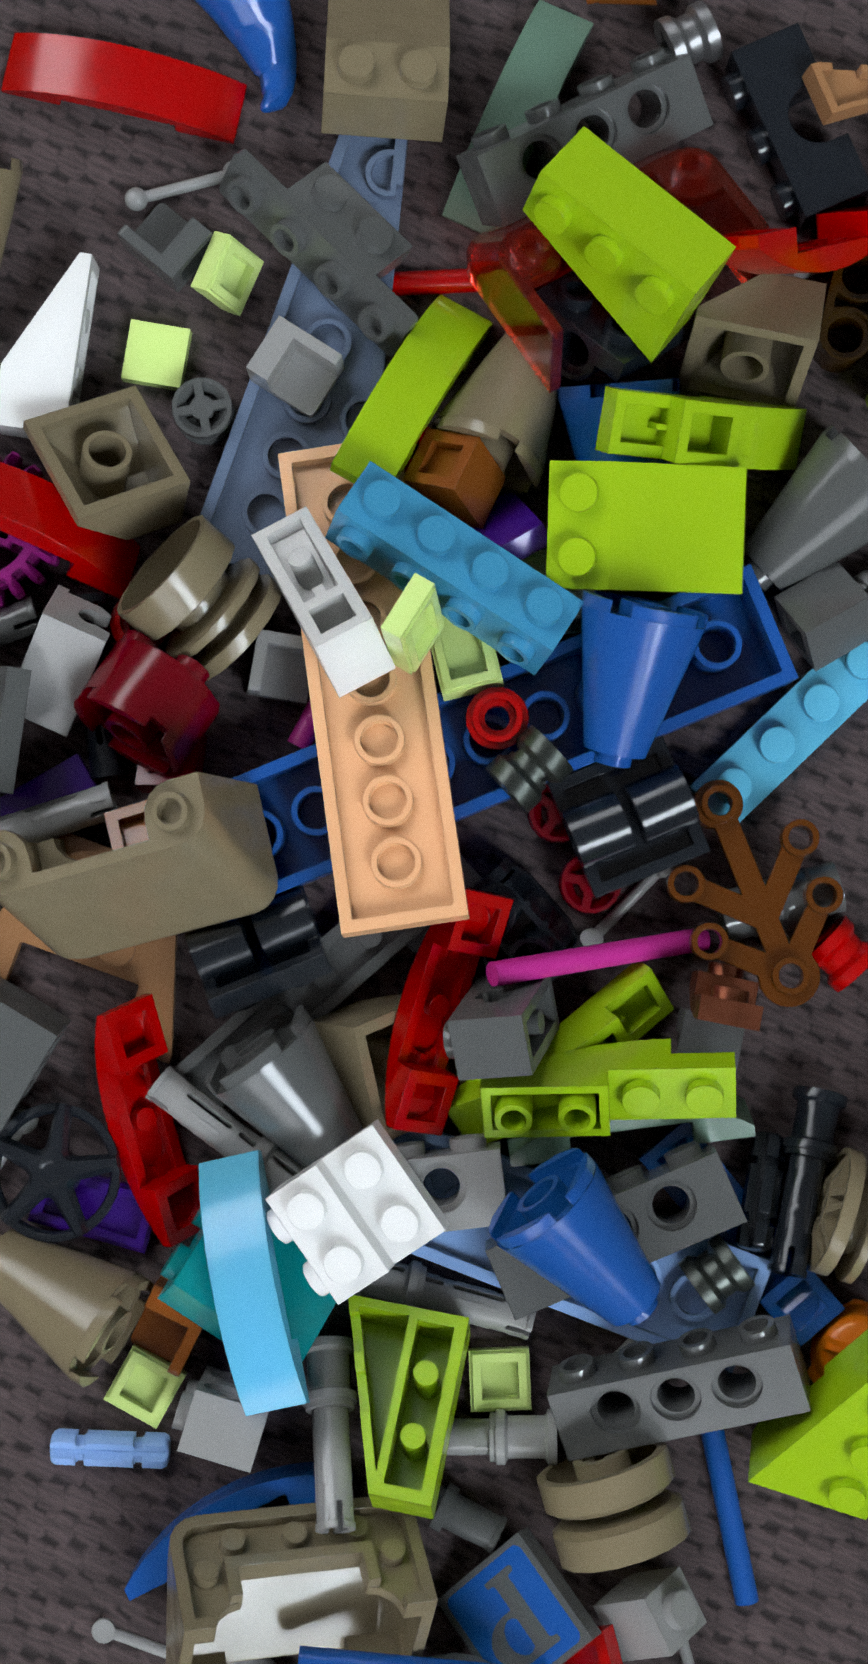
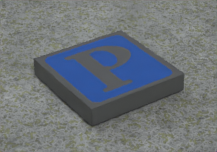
(518, 1607)

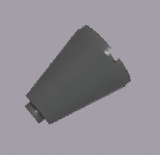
(815, 516)
(288, 1088)

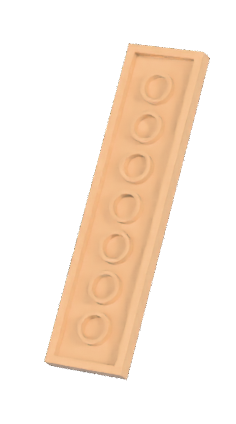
(378, 755)

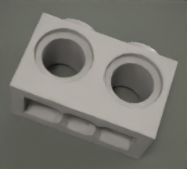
(216, 1423)

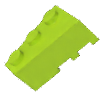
(626, 239)
(408, 1398)
(821, 1451)

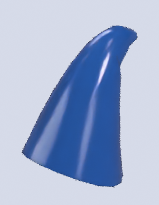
(264, 39)

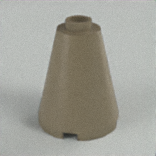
(508, 412)
(70, 1302)

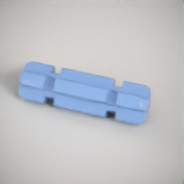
(110, 1448)

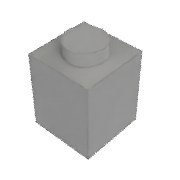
(651, 1613)

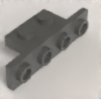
(330, 239)

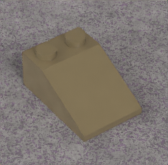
(387, 69)

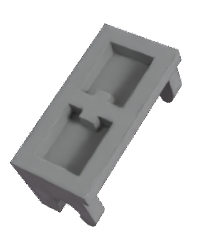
(63, 658)

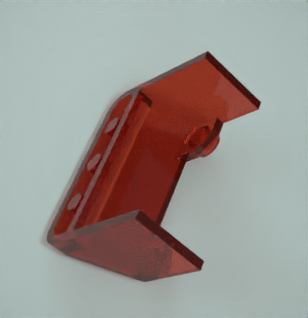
(517, 258)

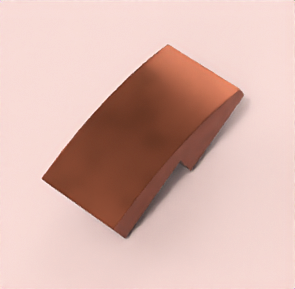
(725, 997)

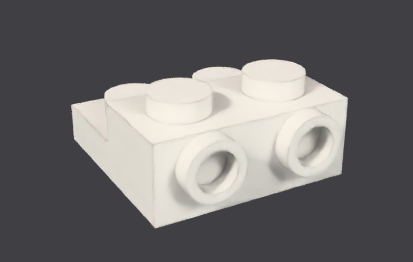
(354, 1213)

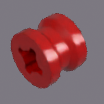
(841, 954)

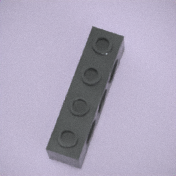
(670, 112)
(708, 1210)
(658, 1412)

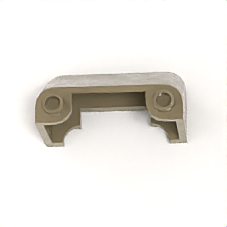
(199, 868)
(269, 1583)

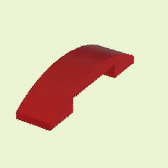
(124, 82)
(839, 243)
(37, 514)
(442, 973)
(145, 1135)

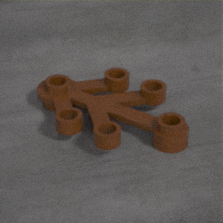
(759, 902)

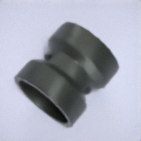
(527, 770)

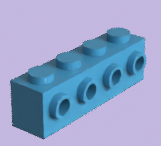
(474, 578)

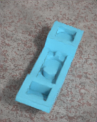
(248, 1284)

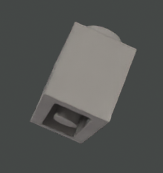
(477, 1169)

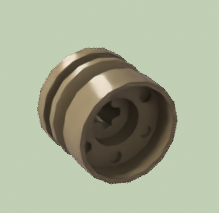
(191, 591)
(842, 1220)

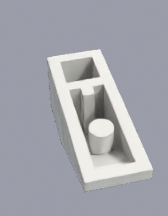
(50, 356)
(324, 602)

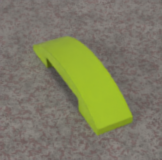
(411, 389)

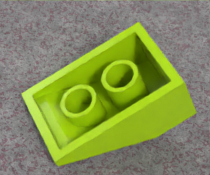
(646, 527)

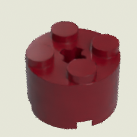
(148, 703)

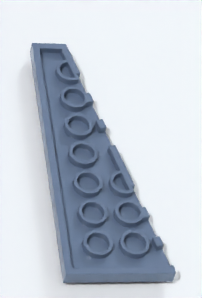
(247, 482)

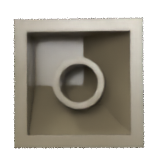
(754, 341)
(111, 464)
(359, 1048)

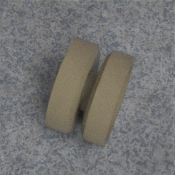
(614, 1508)

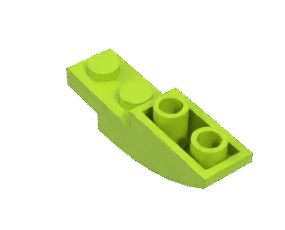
(700, 429)
(615, 1014)
(591, 1085)

